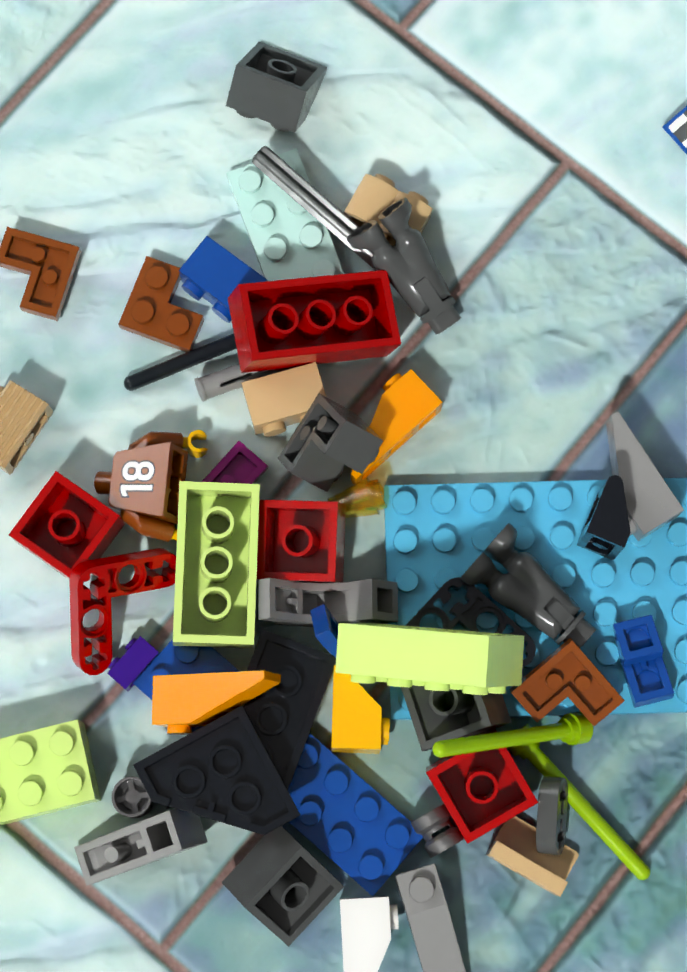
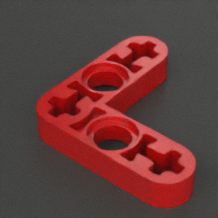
(104, 588)

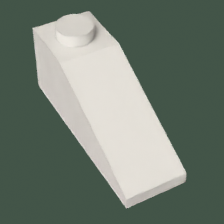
(366, 931)

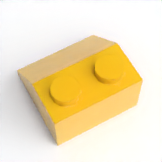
(356, 719)

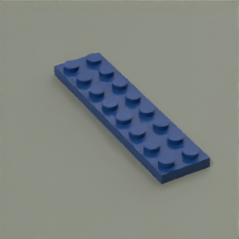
(335, 804)

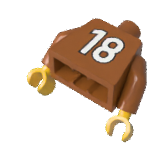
(147, 481)

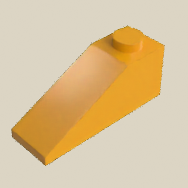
(399, 415)
(200, 698)

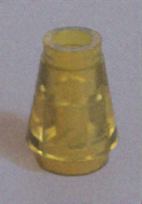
(362, 498)

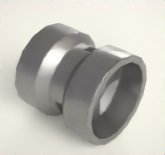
(128, 794)
(432, 822)

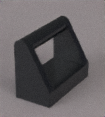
(608, 521)

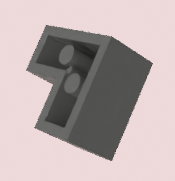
(328, 441)

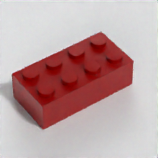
(313, 320)

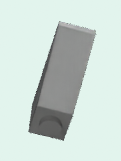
(646, 493)
(139, 845)
(429, 920)

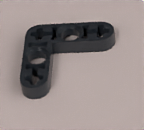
(468, 613)

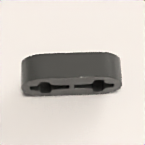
(551, 815)

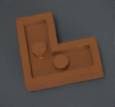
(49, 266)
(151, 311)
(568, 675)

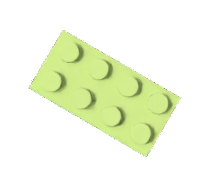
(216, 564)
(430, 657)
(46, 772)

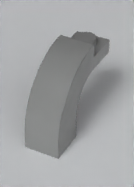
(349, 602)

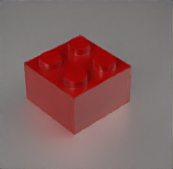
(66, 526)
(301, 540)
(481, 789)

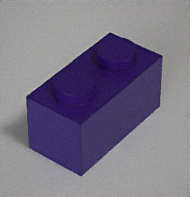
(132, 663)

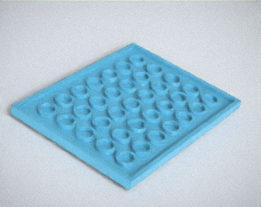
(444, 528)

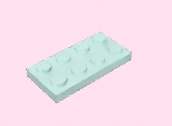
(282, 232)

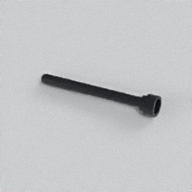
(180, 363)

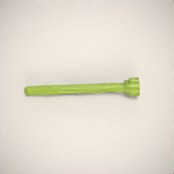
(571, 728)
(585, 809)

